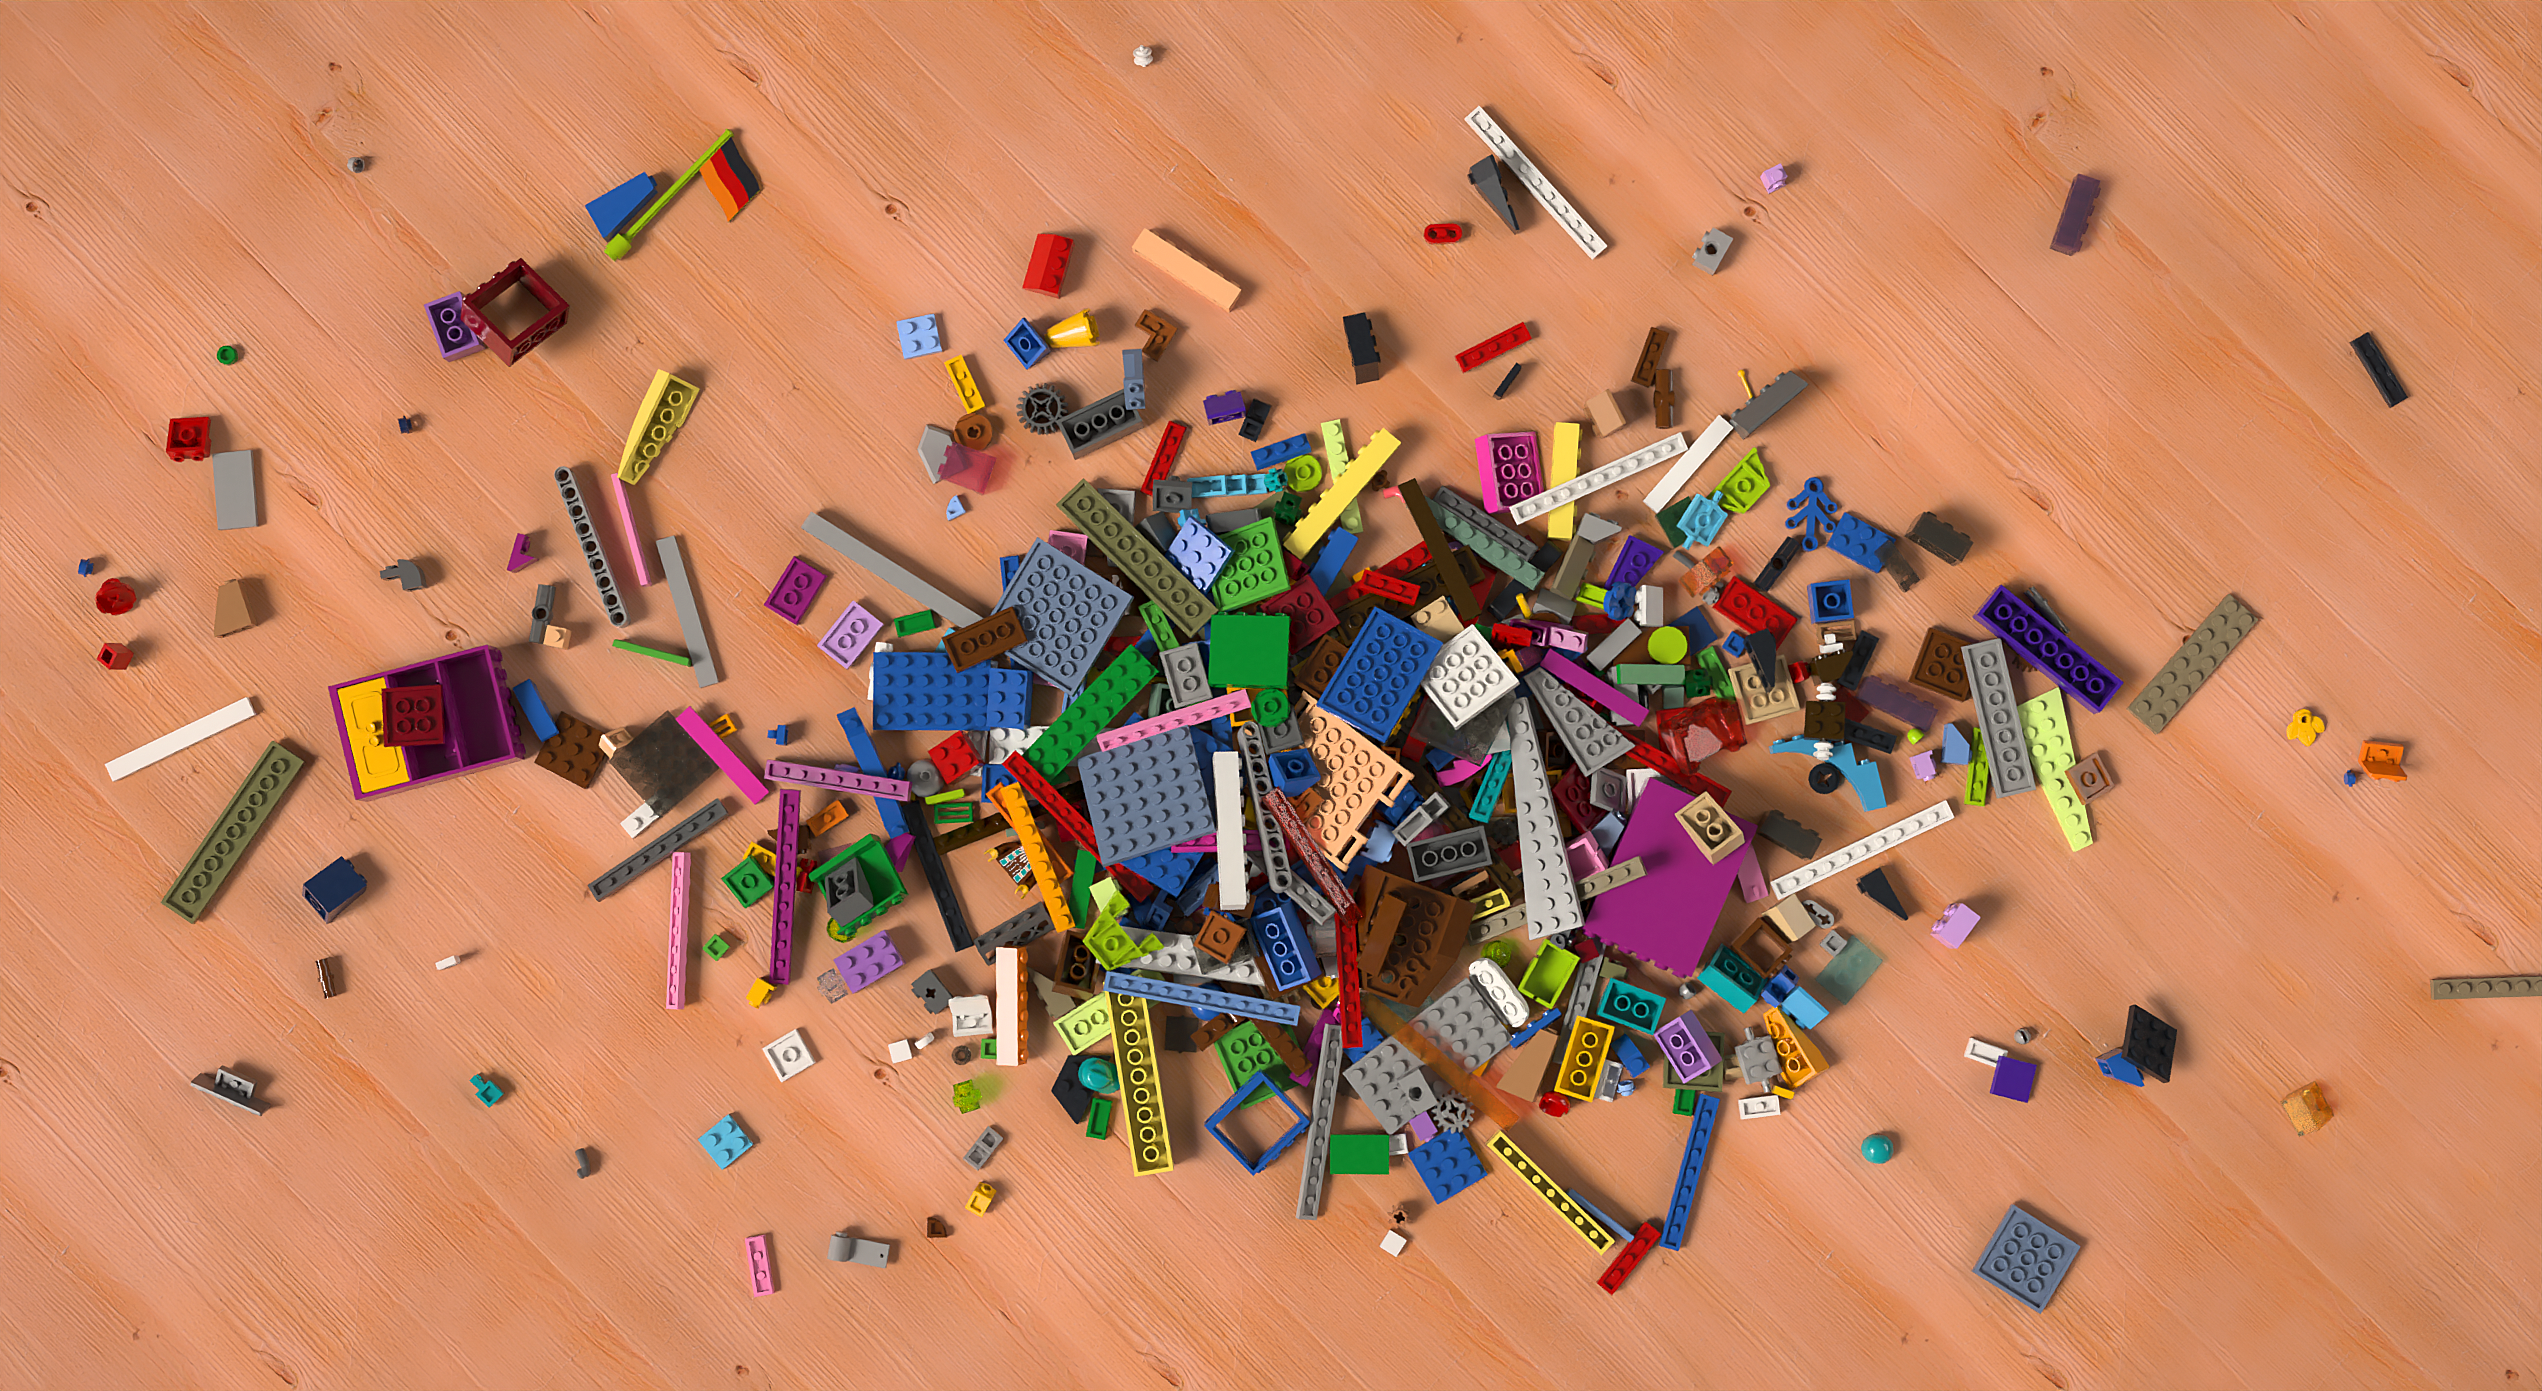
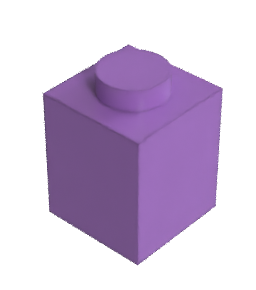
(1423, 1126)

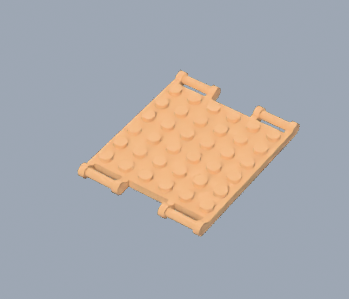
(1351, 780)

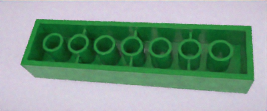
(1090, 713)

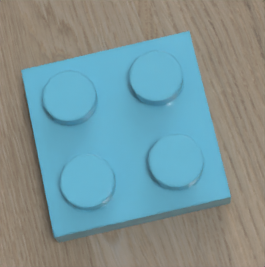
(725, 1141)

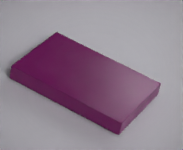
(795, 590)

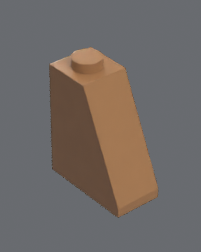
(233, 610)

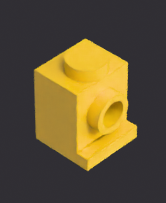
(760, 992)

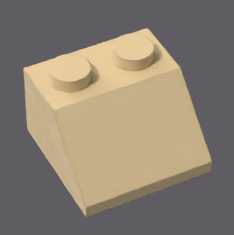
(1438, 620)

